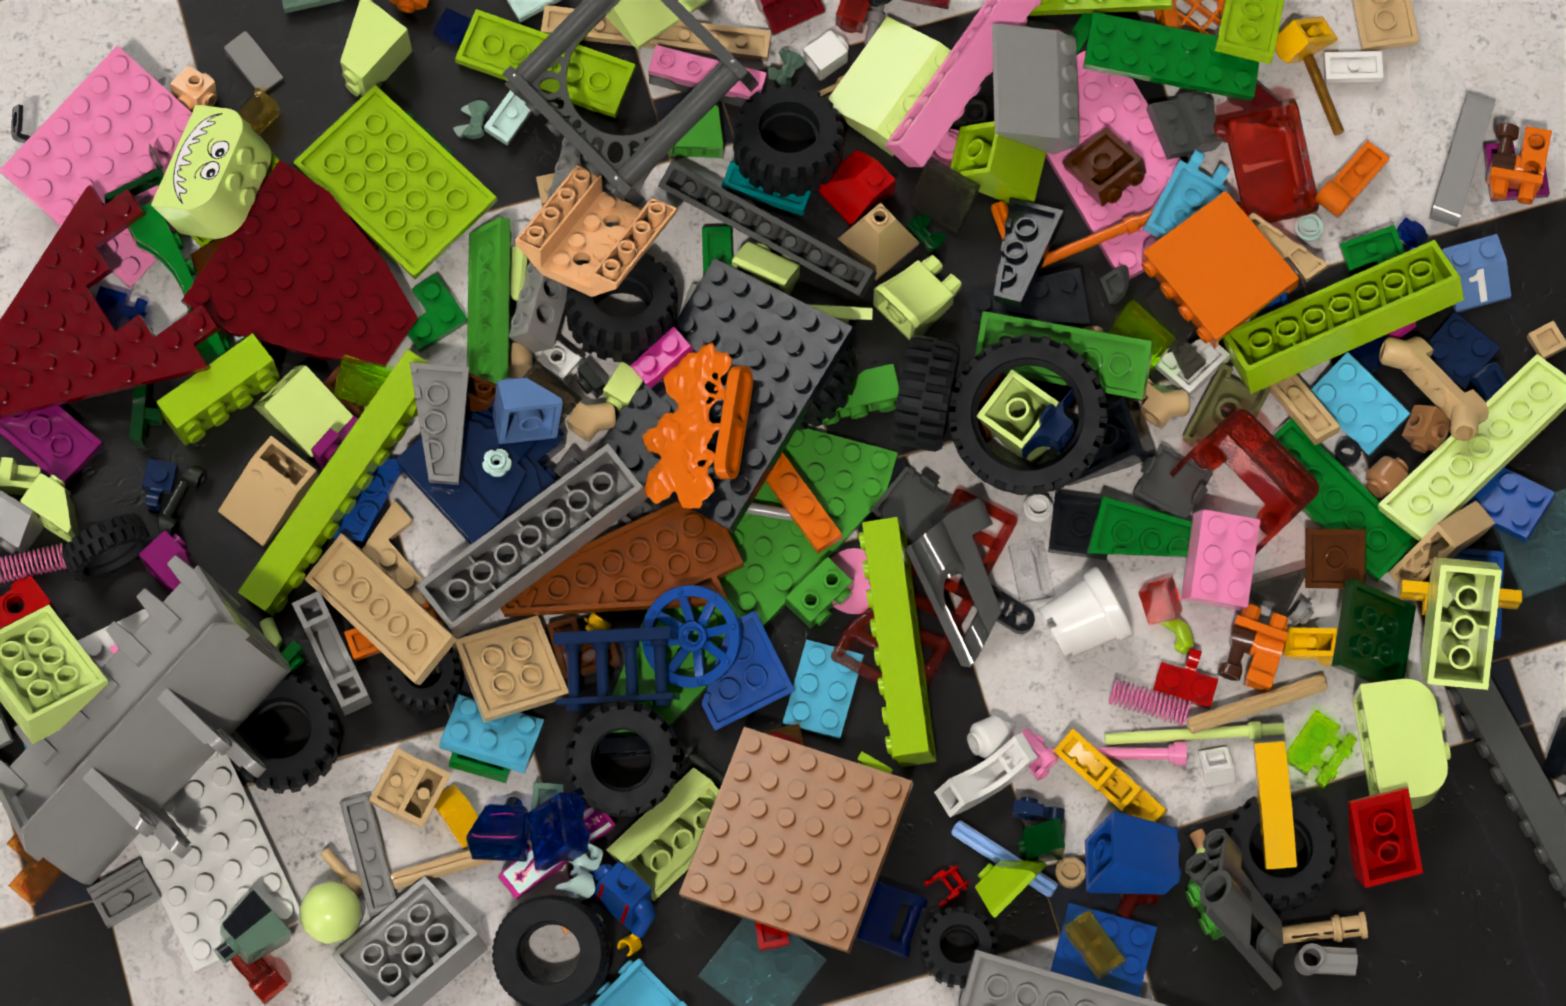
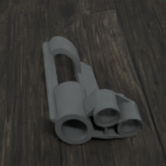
(950, 551)
(1231, 900)

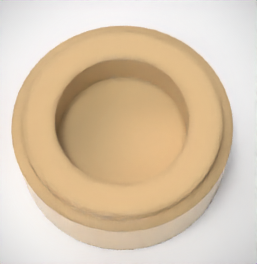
(1070, 872)

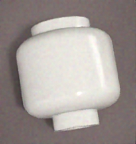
(989, 736)

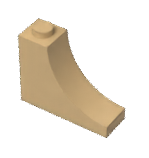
(1443, 541)

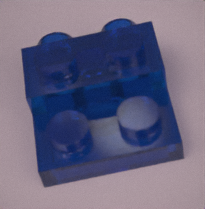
(558, 830)

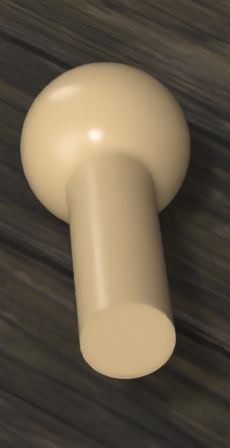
(350, 879)

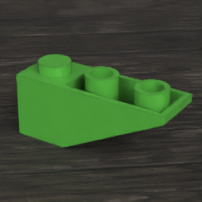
(874, 391)

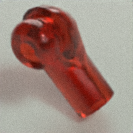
(1130, 902)

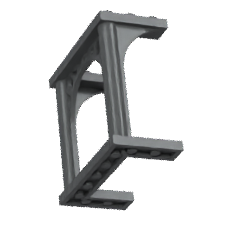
(631, 171)

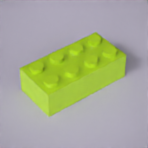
(216, 393)

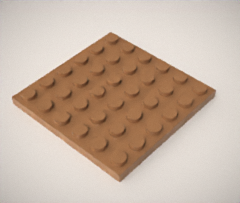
(796, 839)

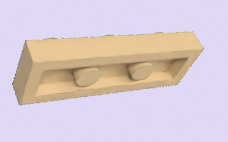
(1305, 409)

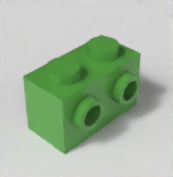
(815, 595)

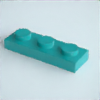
(740, 186)

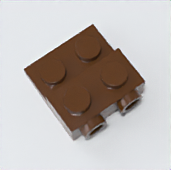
(1106, 167)

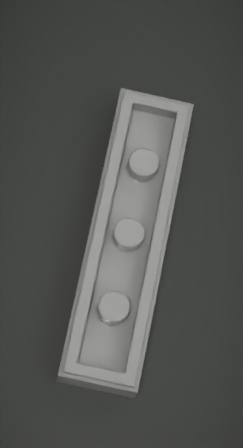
(368, 854)

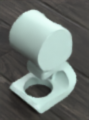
(582, 885)

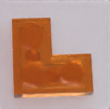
(34, 877)

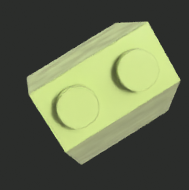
(373, 48)
(303, 409)
(1015, 414)

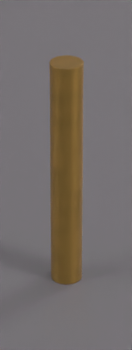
(1323, 95)

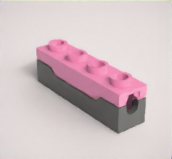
(685, 71)

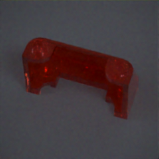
(1270, 160)

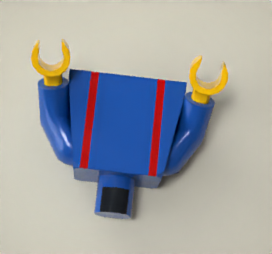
(626, 899)

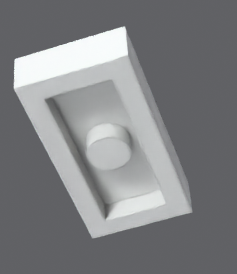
(1353, 67)

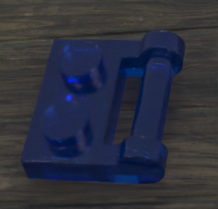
(882, 916)

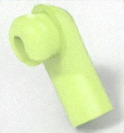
(271, 632)

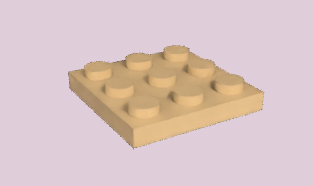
(511, 669)

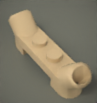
(1413, 358)
(1160, 406)
(584, 419)

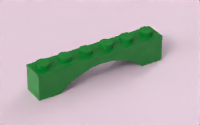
(155, 237)

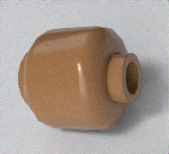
(1385, 476)

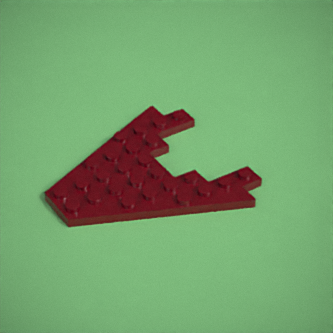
(59, 338)

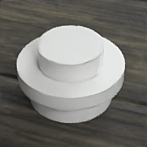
(1038, 508)

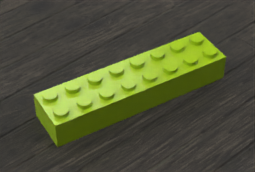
(1343, 316)
(898, 642)

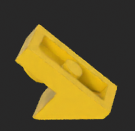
(1311, 644)

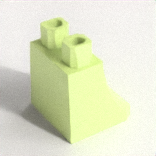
(916, 297)

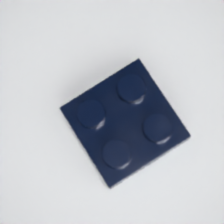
(1461, 350)

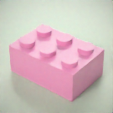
(1220, 559)

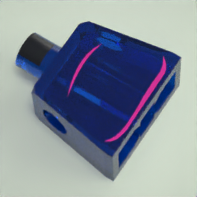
(501, 832)

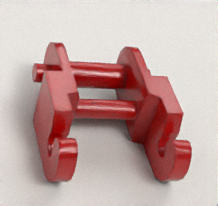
(942, 876)

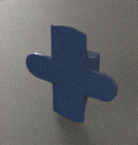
(1054, 428)

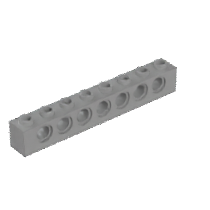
(542, 298)

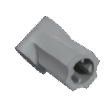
(1329, 960)

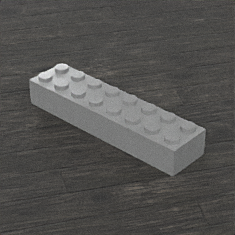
(532, 541)

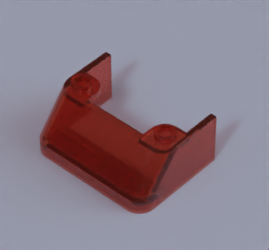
(1261, 465)

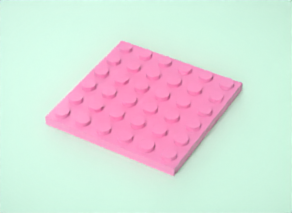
(102, 142)

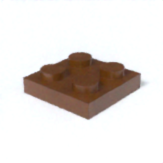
(1335, 557)

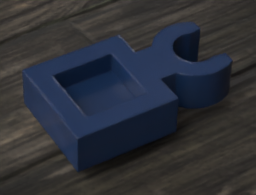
(1029, 809)

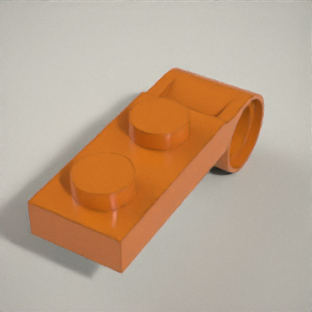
(1352, 179)

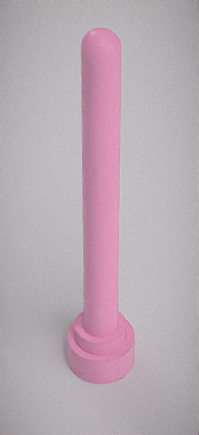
(1174, 753)

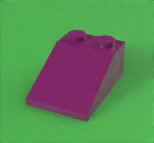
(159, 553)

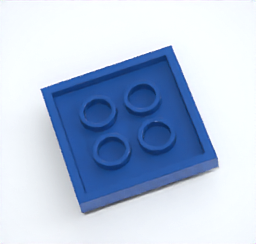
(1130, 938)

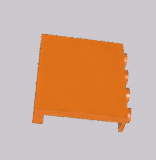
(1218, 269)

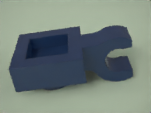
(158, 479)

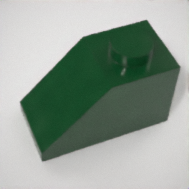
(1042, 842)

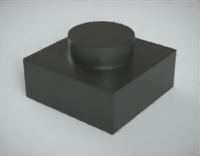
(590, 381)

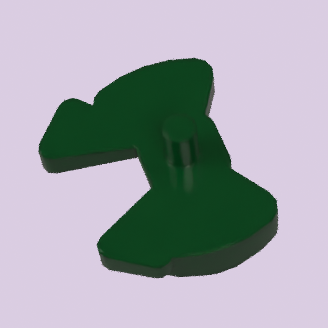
(918, 225)

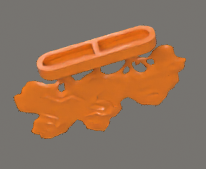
(684, 435)

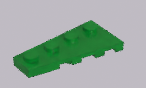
(1137, 531)

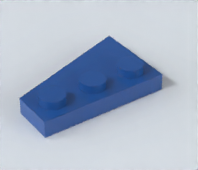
(369, 503)

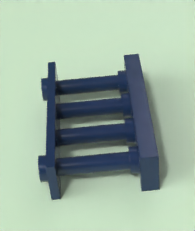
(601, 643)

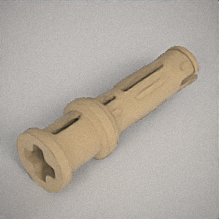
(1334, 928)

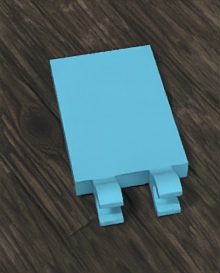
(1185, 195)

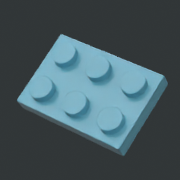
(1360, 403)
(821, 692)
(501, 742)

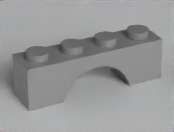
(331, 653)

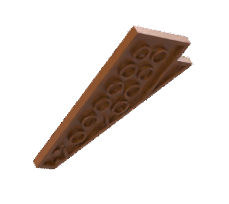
(635, 567)

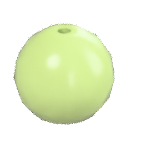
(330, 912)

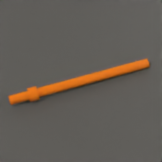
(1128, 225)

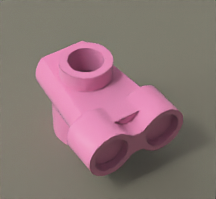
(1046, 758)

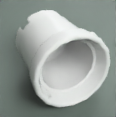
(1086, 616)

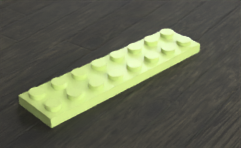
(1463, 468)

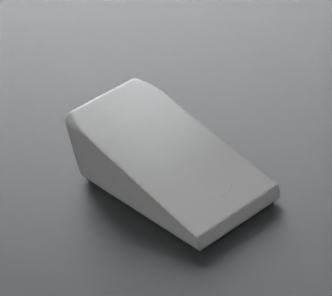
(252, 62)

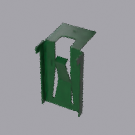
(143, 183)

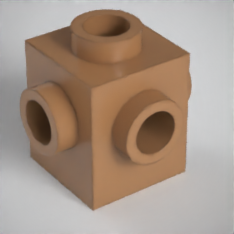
(1426, 428)

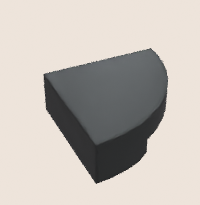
(1116, 283)

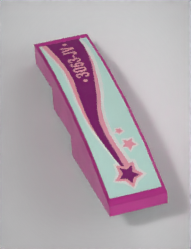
(522, 876)

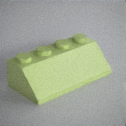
(667, 836)

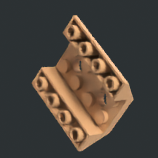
(575, 229)

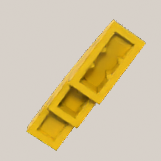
(1108, 778)
(1275, 804)

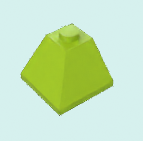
(1005, 882)

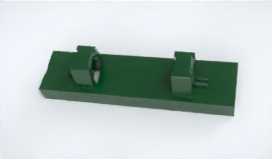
(143, 415)

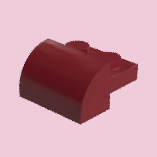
(786, 14)

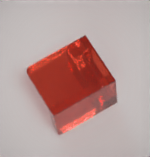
(1160, 601)

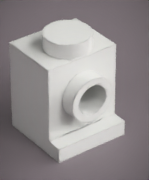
(563, 369)

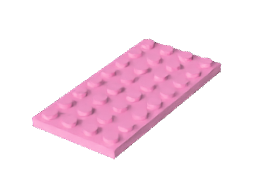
(1119, 106)

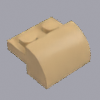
(409, 788)

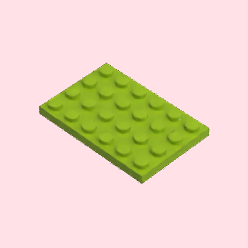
(395, 181)

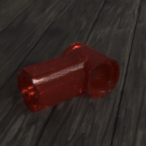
(262, 978)

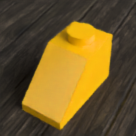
(1304, 38)

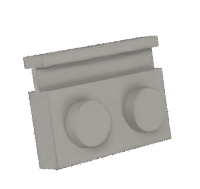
(124, 893)

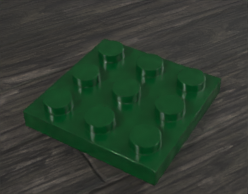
(1373, 633)

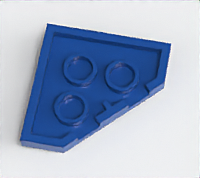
(752, 681)

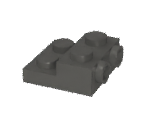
(1185, 124)

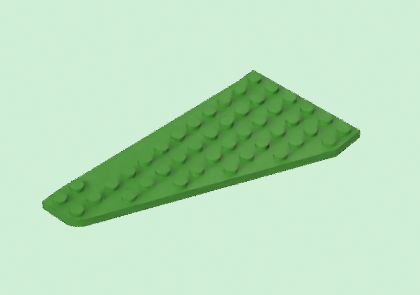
(777, 557)

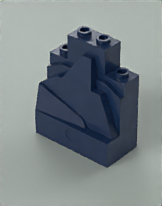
(481, 499)

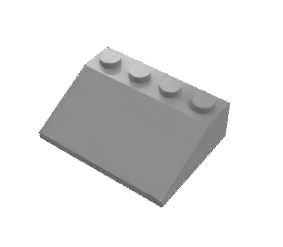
(1035, 87)
(410, 949)

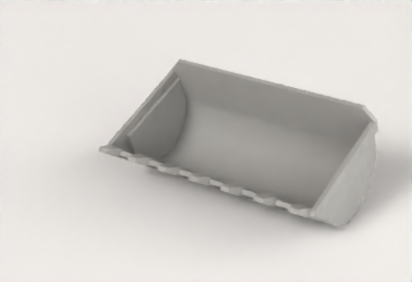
(166, 709)

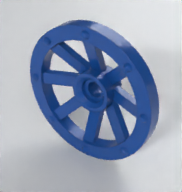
(686, 630)

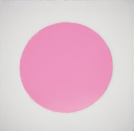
(851, 563)

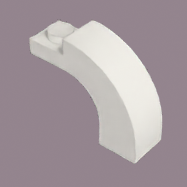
(988, 777)

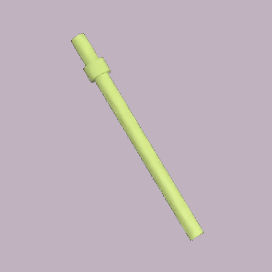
(1252, 730)

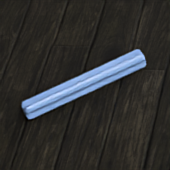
(997, 853)

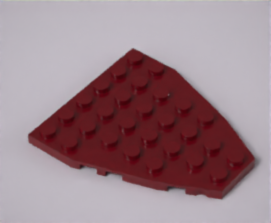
(304, 278)

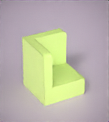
(16, 478)

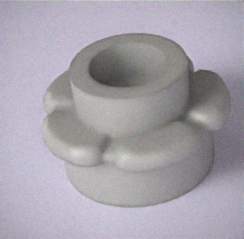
(1300, 612)

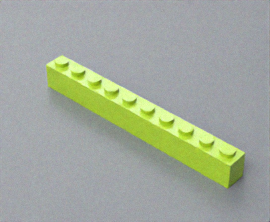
(334, 491)

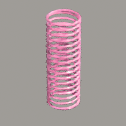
(31, 562)
(1184, 712)

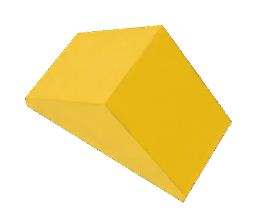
(456, 813)

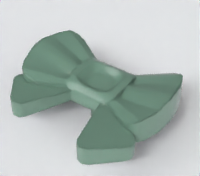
(792, 62)
(477, 111)

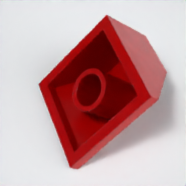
(858, 187)

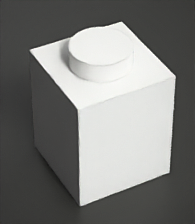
(826, 54)

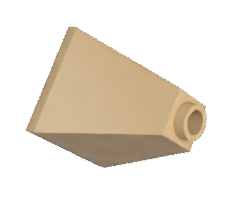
(878, 240)

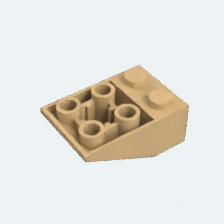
(268, 491)

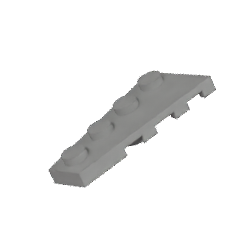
(441, 414)

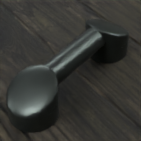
(190, 478)

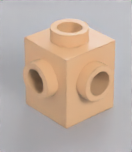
(194, 88)

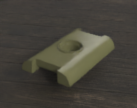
(1223, 392)

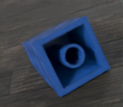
(1131, 856)

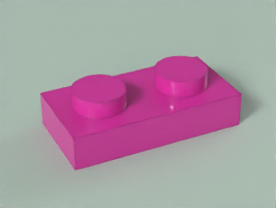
(661, 357)

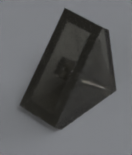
(1278, 591)

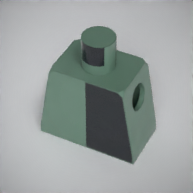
(251, 931)

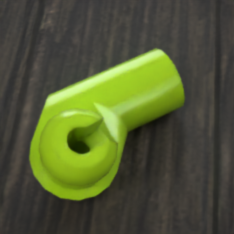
(1183, 635)

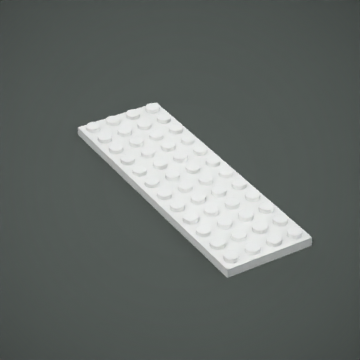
(226, 843)

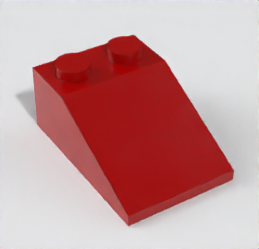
(1383, 838)

